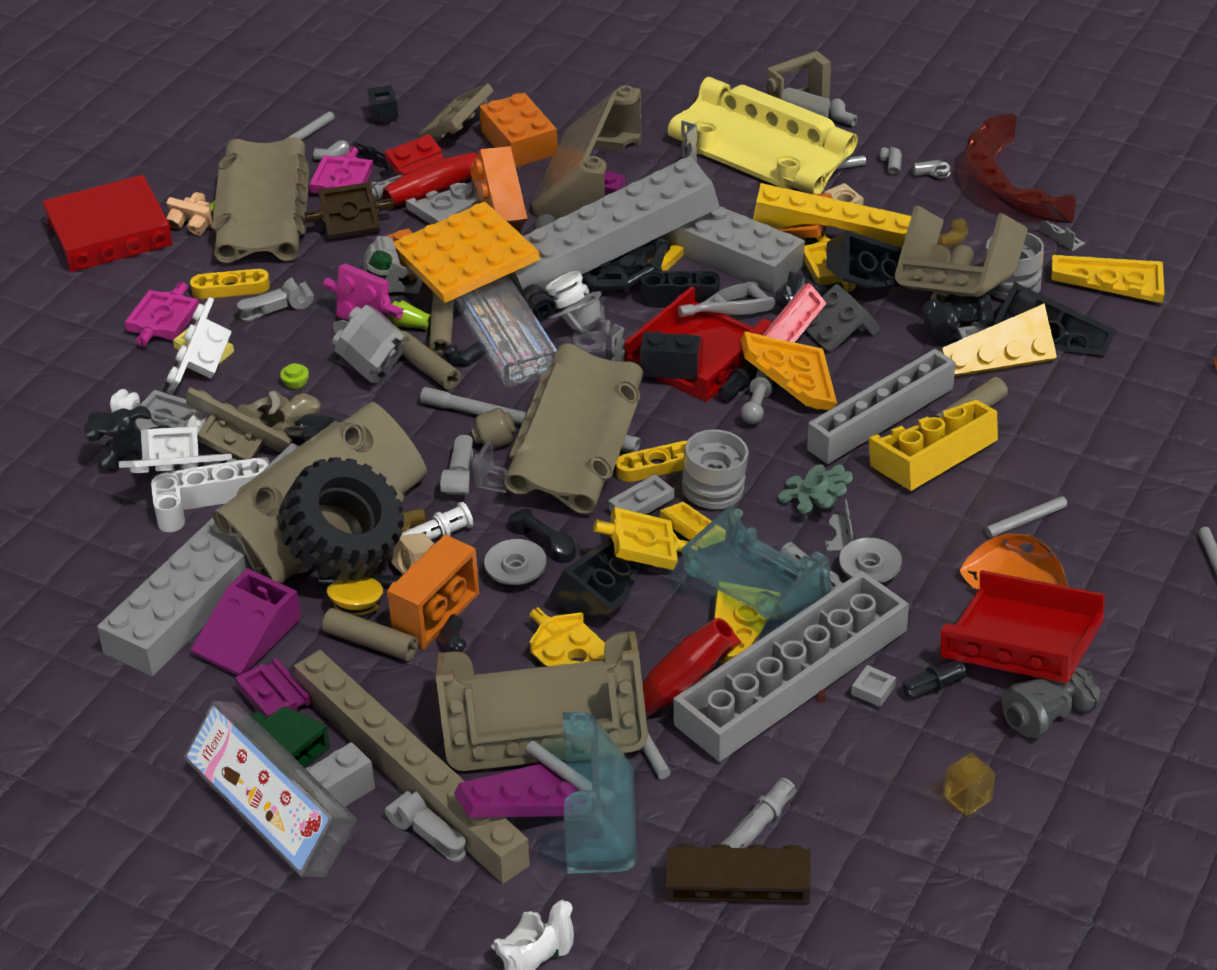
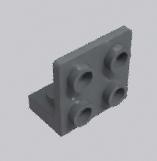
(840, 319)

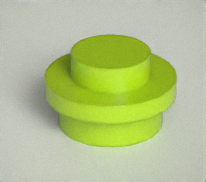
(294, 376)

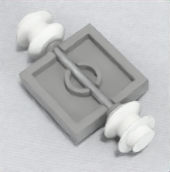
(163, 408)

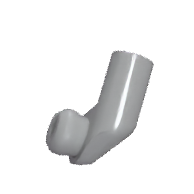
(337, 149)
(933, 168)

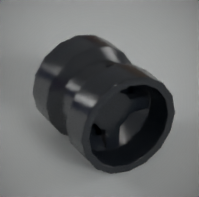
(539, 302)

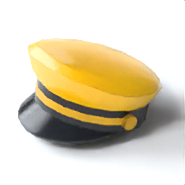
(357, 596)

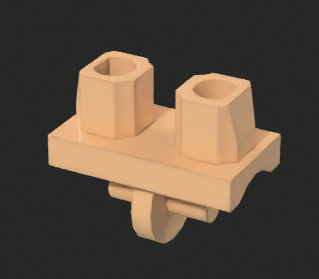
(191, 210)

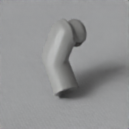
(839, 114)
(893, 157)

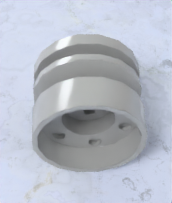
(1028, 268)
(714, 469)

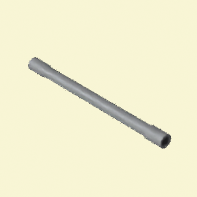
(446, 400)

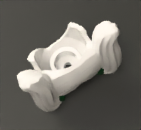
(536, 942)

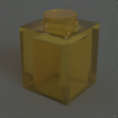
(969, 784)

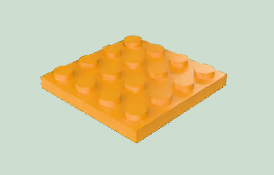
(465, 251)

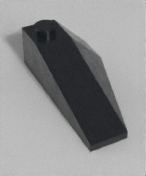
(862, 260)
(1069, 328)
(596, 582)

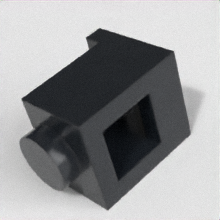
(385, 109)

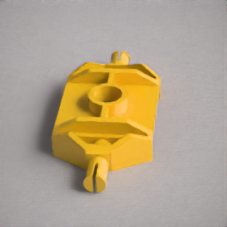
(563, 639)

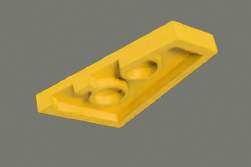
(744, 621)

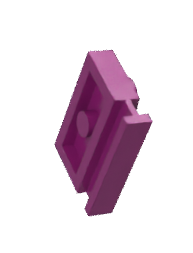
(271, 688)

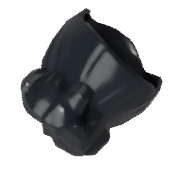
(793, 285)

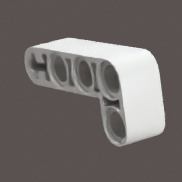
(199, 488)

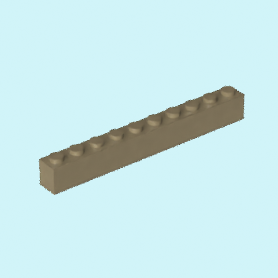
(409, 763)

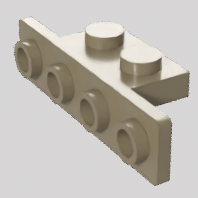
(233, 431)

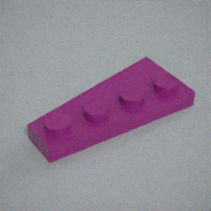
(515, 793)

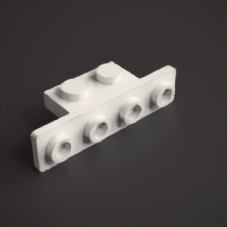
(203, 348)
(168, 447)

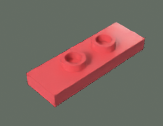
(796, 315)

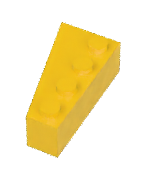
(934, 444)

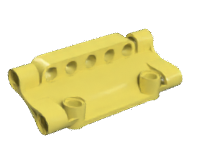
(765, 136)

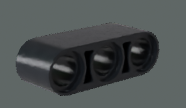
(663, 287)

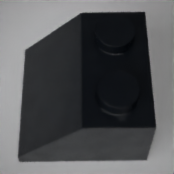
(671, 355)

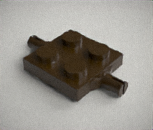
(349, 210)

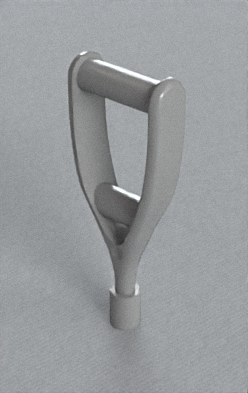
(719, 304)

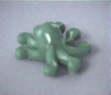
(819, 487)

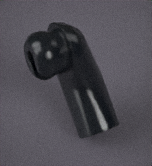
(464, 357)
(449, 635)

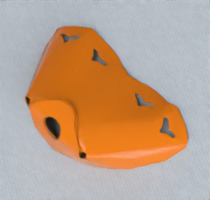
(1014, 561)

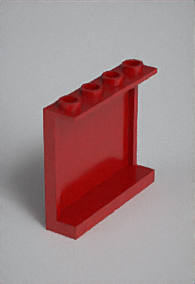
(108, 222)
(721, 344)
(1025, 627)

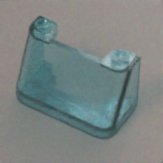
(753, 572)
(603, 820)

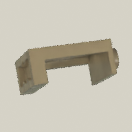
(818, 75)

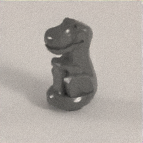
(1036, 703)

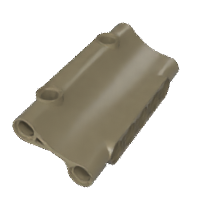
(261, 199)
(574, 427)

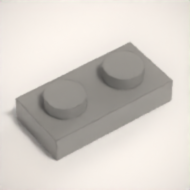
(643, 496)

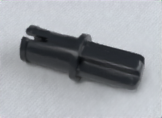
(738, 379)
(934, 678)

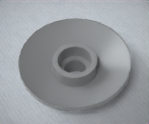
(873, 556)
(515, 561)

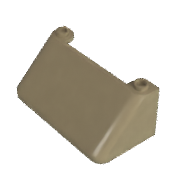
(572, 175)
(497, 714)

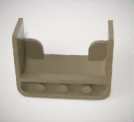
(927, 265)

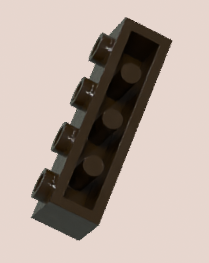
(738, 874)

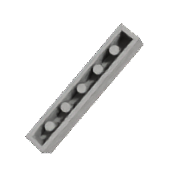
(880, 406)

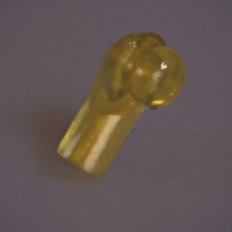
(956, 235)
(413, 517)

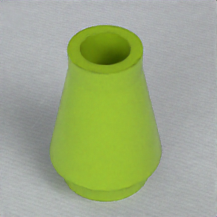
(411, 318)

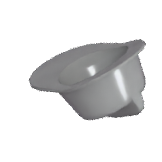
(583, 314)

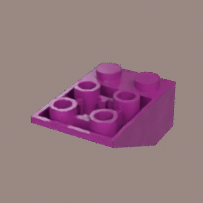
(247, 622)

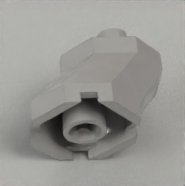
(370, 342)

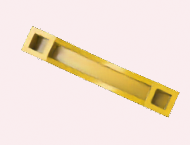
(788, 207)

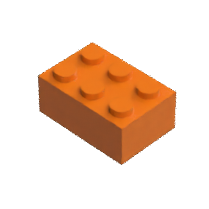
(521, 125)
(434, 589)

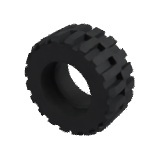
(322, 544)

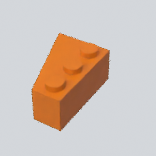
(498, 184)

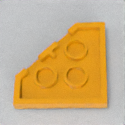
(793, 366)

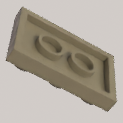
(456, 112)

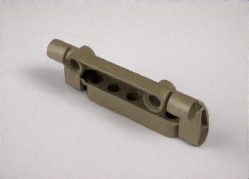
(365, 436)

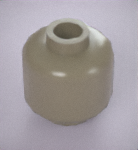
(494, 426)

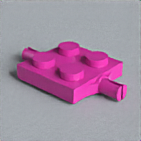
(341, 171)
(361, 289)
(162, 314)

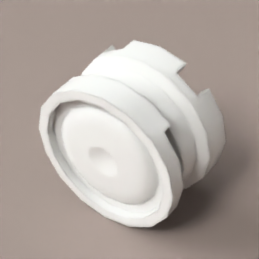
(567, 289)

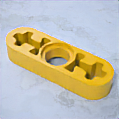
(246, 283)
(630, 465)

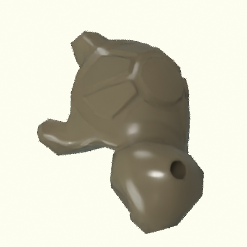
(278, 411)

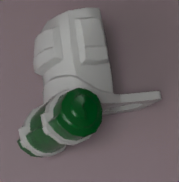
(383, 261)

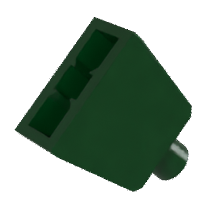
(296, 733)

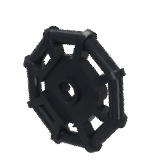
(617, 274)

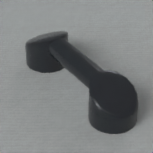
(562, 545)

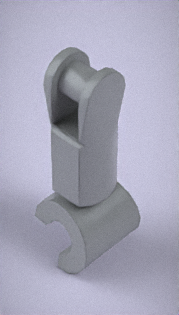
(255, 307)
(456, 479)
(412, 810)

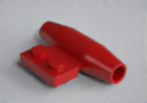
(424, 170)
(687, 664)

